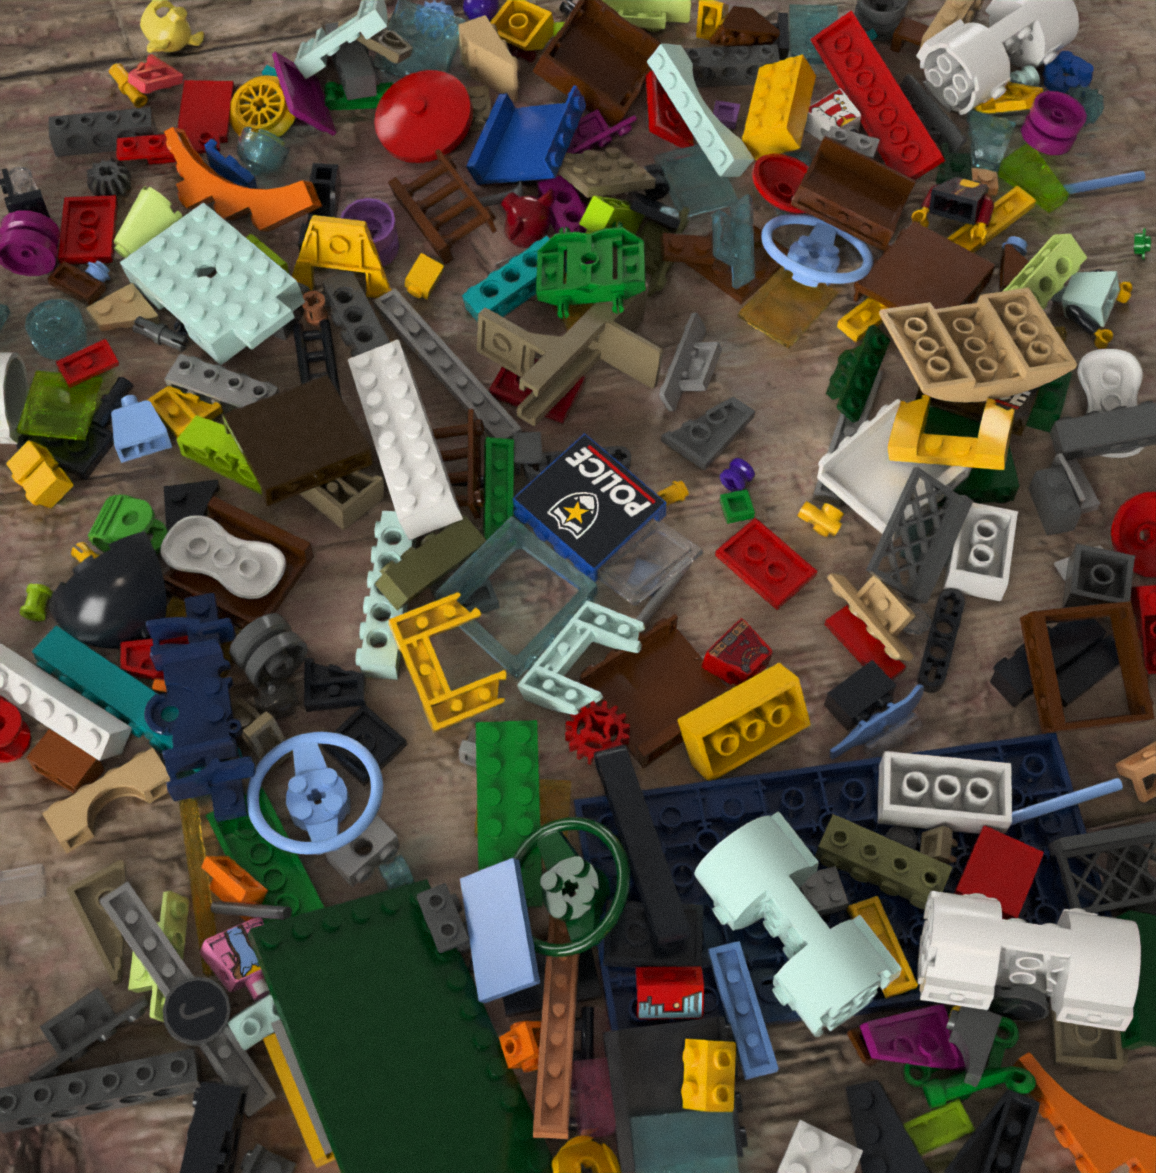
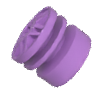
(381, 225)

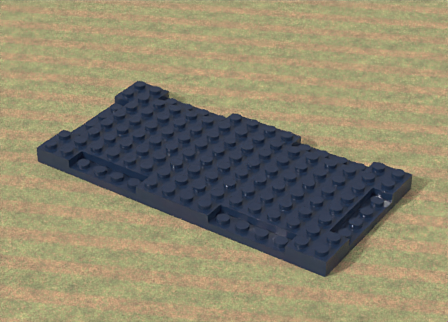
(702, 814)

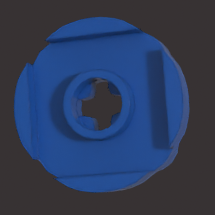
(1069, 64)

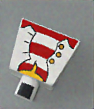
(833, 111)

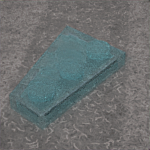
(989, 139)

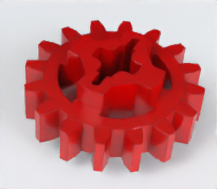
(601, 721)

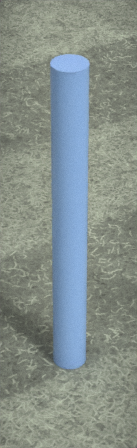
(1066, 800)

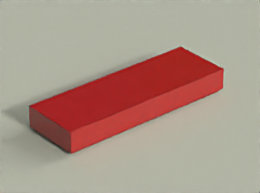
(860, 643)

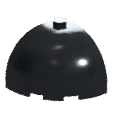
(112, 595)

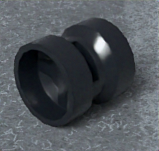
(661, 184)

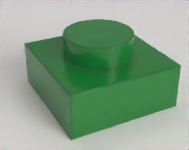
(737, 506)

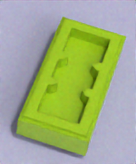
(940, 1127)

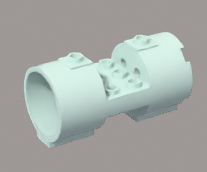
(828, 970)

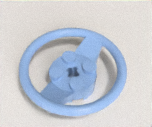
(815, 257)
(314, 783)

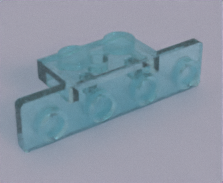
(735, 240)

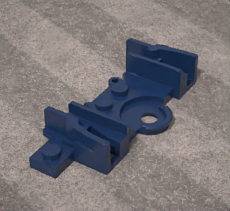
(205, 716)

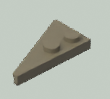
(99, 926)

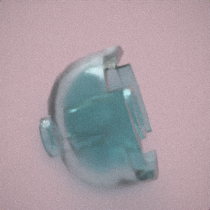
(261, 151)

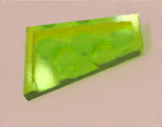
(1033, 175)

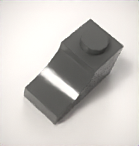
(973, 1034)

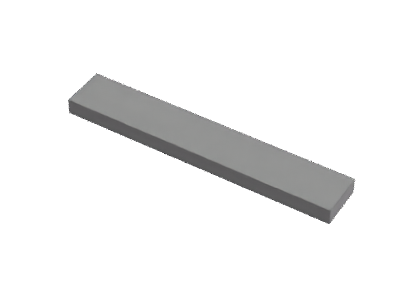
(843, 429)

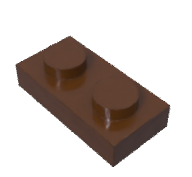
(687, 248)

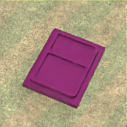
(303, 95)

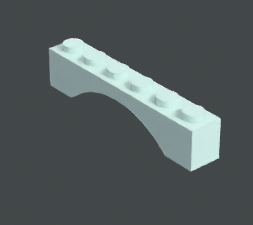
(719, 144)

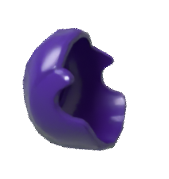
(478, 8)

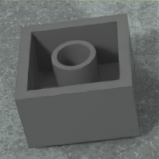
(1097, 577)

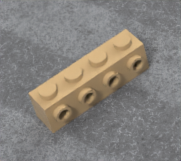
(949, 14)

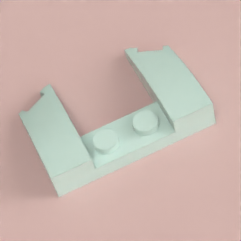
(369, 21)
(592, 623)

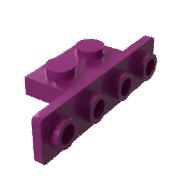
(594, 131)

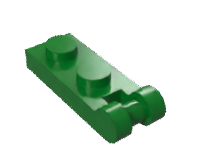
(334, 91)

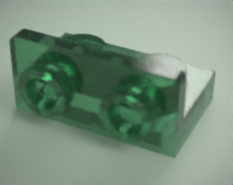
(955, 166)

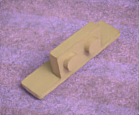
(880, 609)

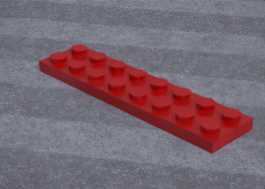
(878, 98)

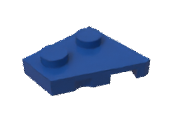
(228, 167)

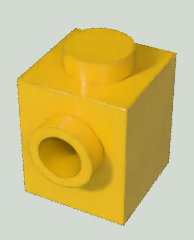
(423, 276)

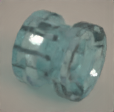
(396, 873)

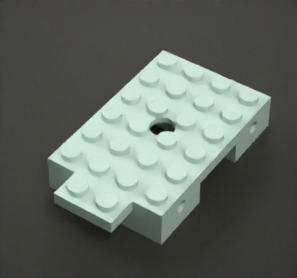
(221, 313)

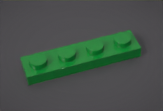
(497, 483)

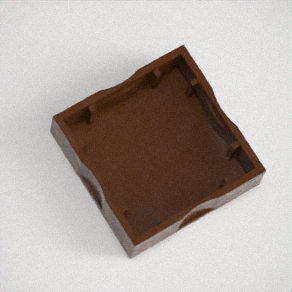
(600, 57)

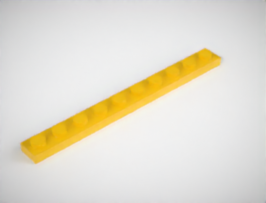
(1006, 212)

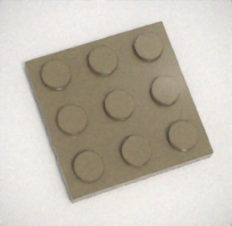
(604, 173)

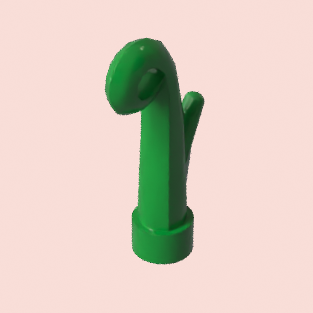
(940, 1091)

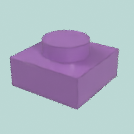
(727, 113)

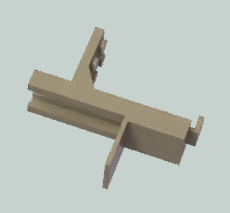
(569, 357)

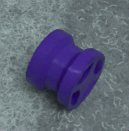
(737, 475)

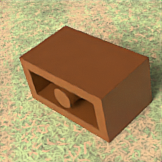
(64, 762)

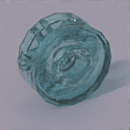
(56, 328)

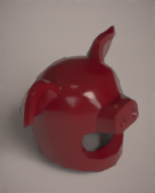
(527, 217)

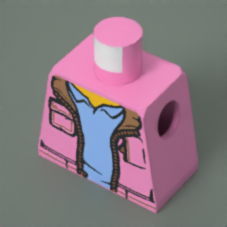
(234, 959)

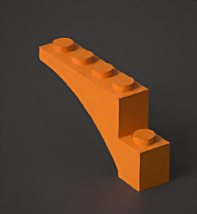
(1092, 1139)

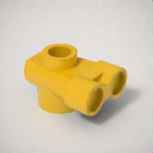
(825, 520)

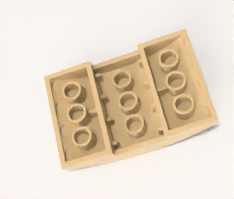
(980, 347)

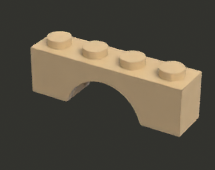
(74, 817)

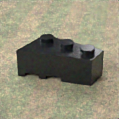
(215, 1128)
(1000, 1138)

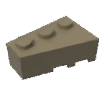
(346, 497)

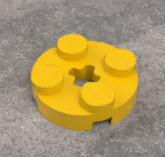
(586, 1152)

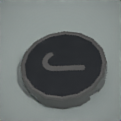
(1020, 1003)
(196, 1011)

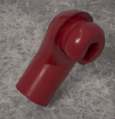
(520, 53)

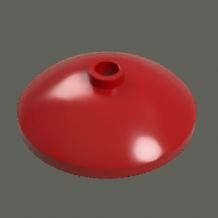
(778, 179)
(1132, 517)

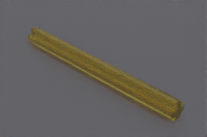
(198, 877)

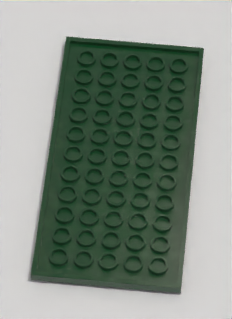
(395, 1042)

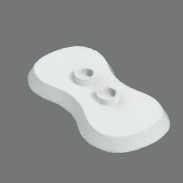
(1110, 381)
(240, 565)

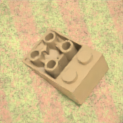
(488, 57)

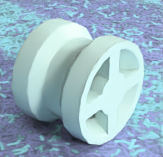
(1027, 76)

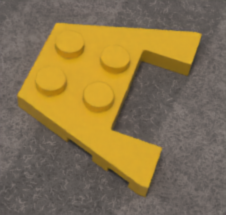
(341, 246)

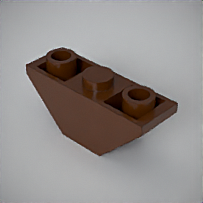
(744, 28)

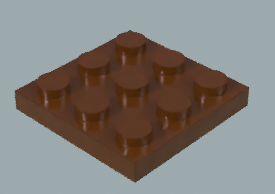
(721, 274)

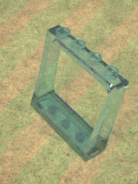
(485, 561)

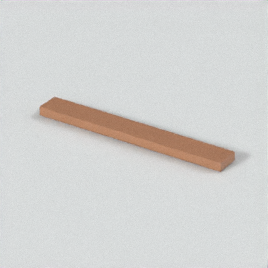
(556, 1039)

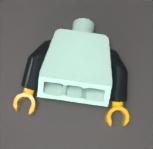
(1090, 300)

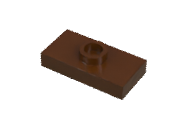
(76, 284)

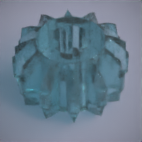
(1089, 100)

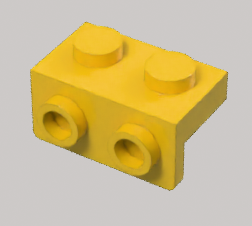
(709, 1075)

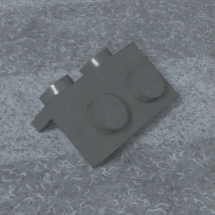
(443, 920)

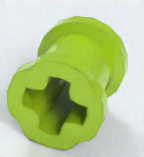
(36, 602)

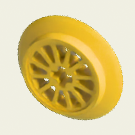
(283, 118)

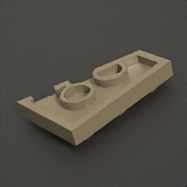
(385, 43)

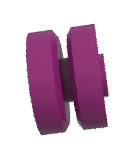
(1053, 123)
(28, 243)

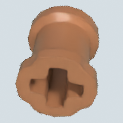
(311, 306)

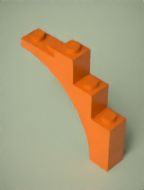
(203, 184)

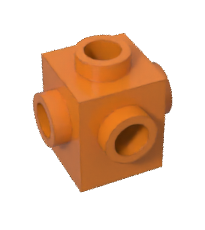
(521, 1045)

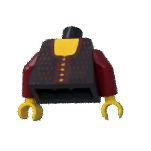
(959, 201)

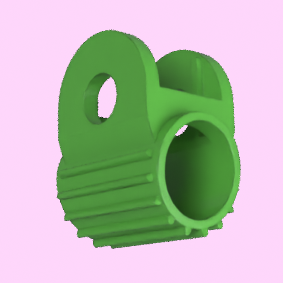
(124, 517)

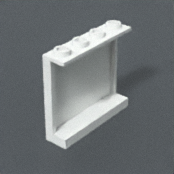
(871, 482)

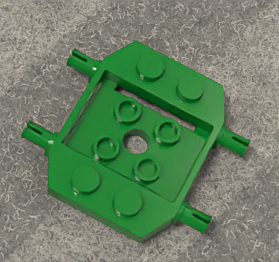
(590, 281)

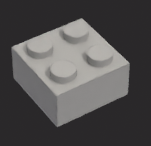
(825, 891)

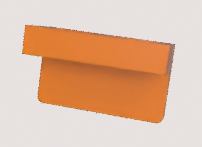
(232, 882)

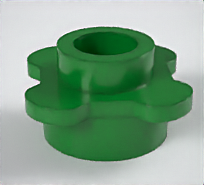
(1142, 243)

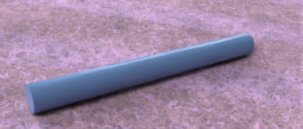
(1105, 182)

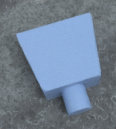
(138, 429)

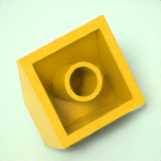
(524, 24)

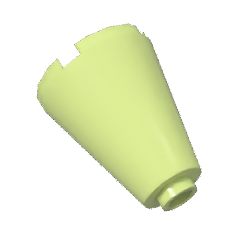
(145, 220)

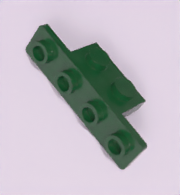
(857, 373)

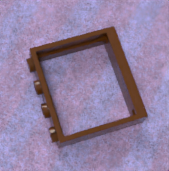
(1044, 675)

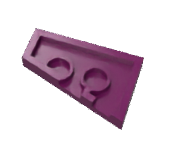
(914, 1039)

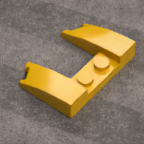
(987, 451)
(412, 637)

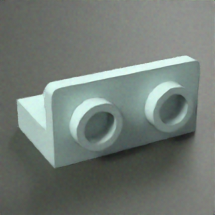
(254, 1022)

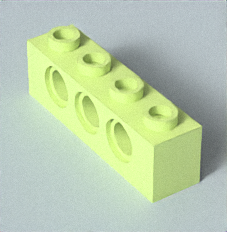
(1050, 268)

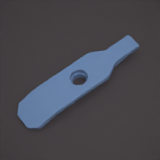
(867, 730)

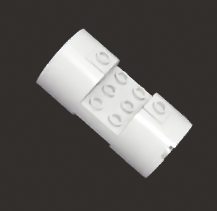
(973, 62)
(1081, 962)

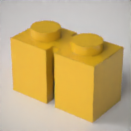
(35, 472)

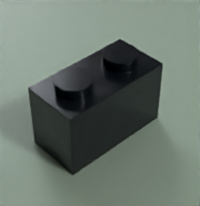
(860, 695)

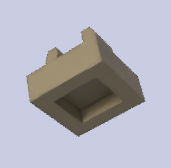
(938, 844)

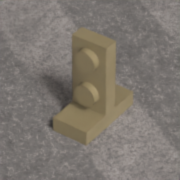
(259, 731)

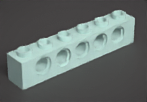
(382, 661)

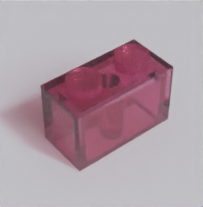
(593, 1098)

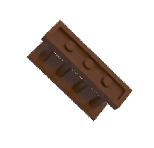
(430, 226)
(474, 430)

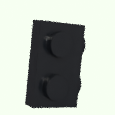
(27, 201)

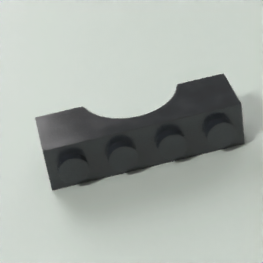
(328, 187)

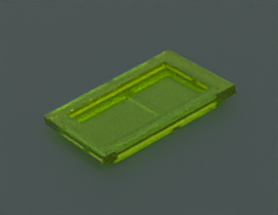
(56, 409)

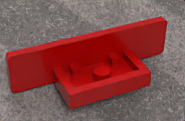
(155, 148)

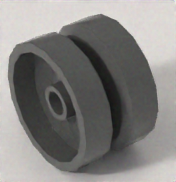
(268, 650)

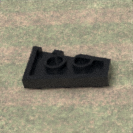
(881, 1132)

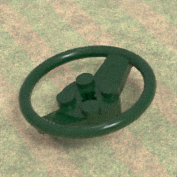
(569, 871)

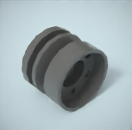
(881, 16)

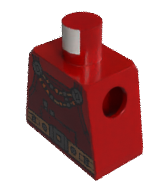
(738, 655)

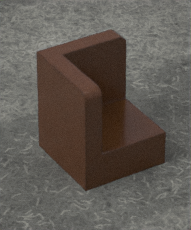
(908, 31)

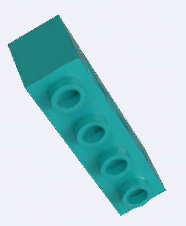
(499, 283)

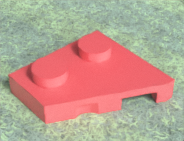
(154, 75)

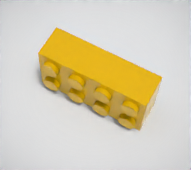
(779, 107)
(744, 722)

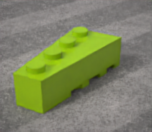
(211, 447)

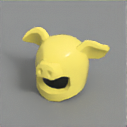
(169, 32)

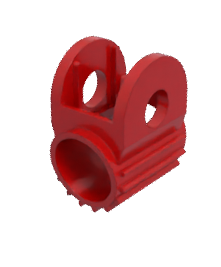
(12, 730)

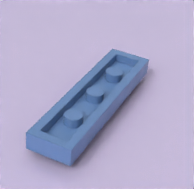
(742, 1010)

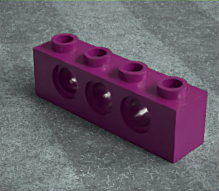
(567, 207)

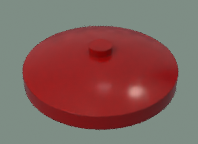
(423, 115)

